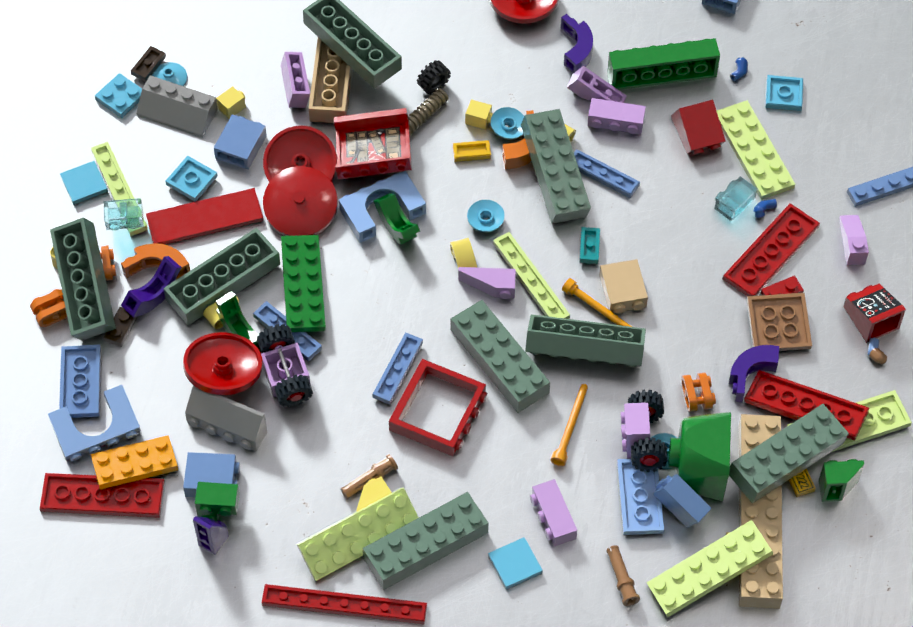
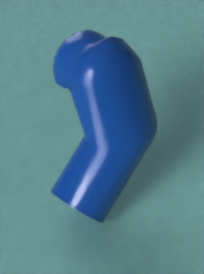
(742, 69)
(764, 205)

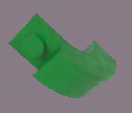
(394, 219)
(233, 318)

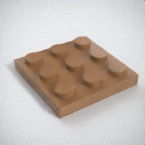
(779, 321)

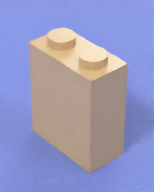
(623, 286)

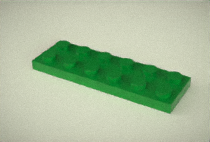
(303, 283)

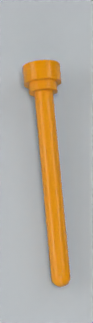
(572, 288)
(560, 456)

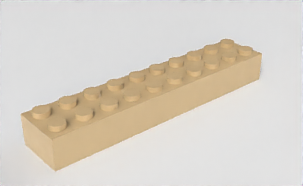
(762, 583)

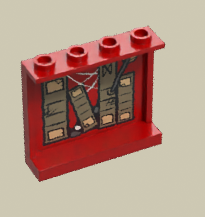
(372, 143)

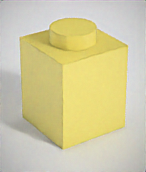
(231, 102)
(478, 114)

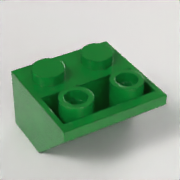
(839, 478)

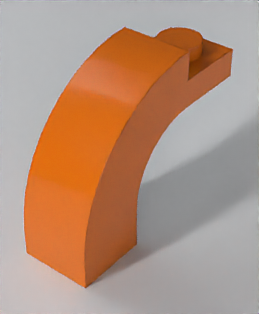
(516, 154)
(151, 256)

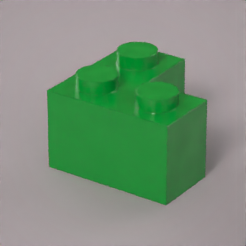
(216, 499)

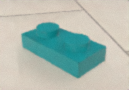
(589, 245)

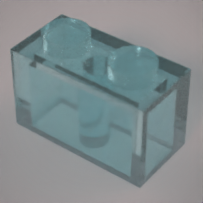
(735, 198)
(123, 214)

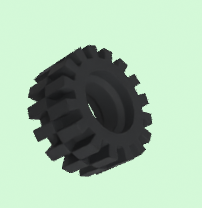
(433, 77)

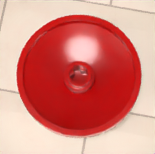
(524, 10)
(300, 147)
(300, 201)
(222, 363)

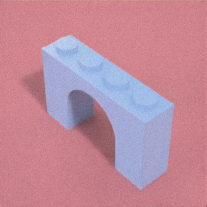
(355, 205)
(75, 443)

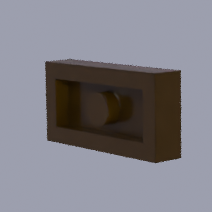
(148, 63)
(124, 324)

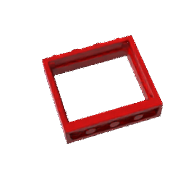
(422, 436)

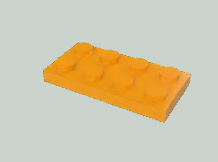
(134, 462)

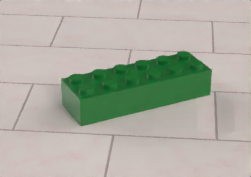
(663, 64)

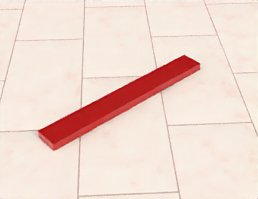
(344, 604)

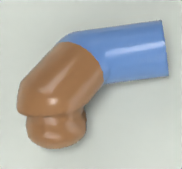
(875, 353)

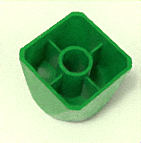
(703, 453)

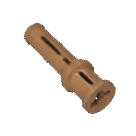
(376, 471)
(624, 584)

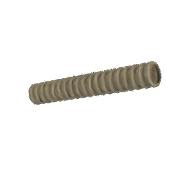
(427, 109)

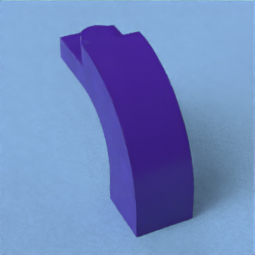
(582, 35)
(148, 297)
(750, 361)

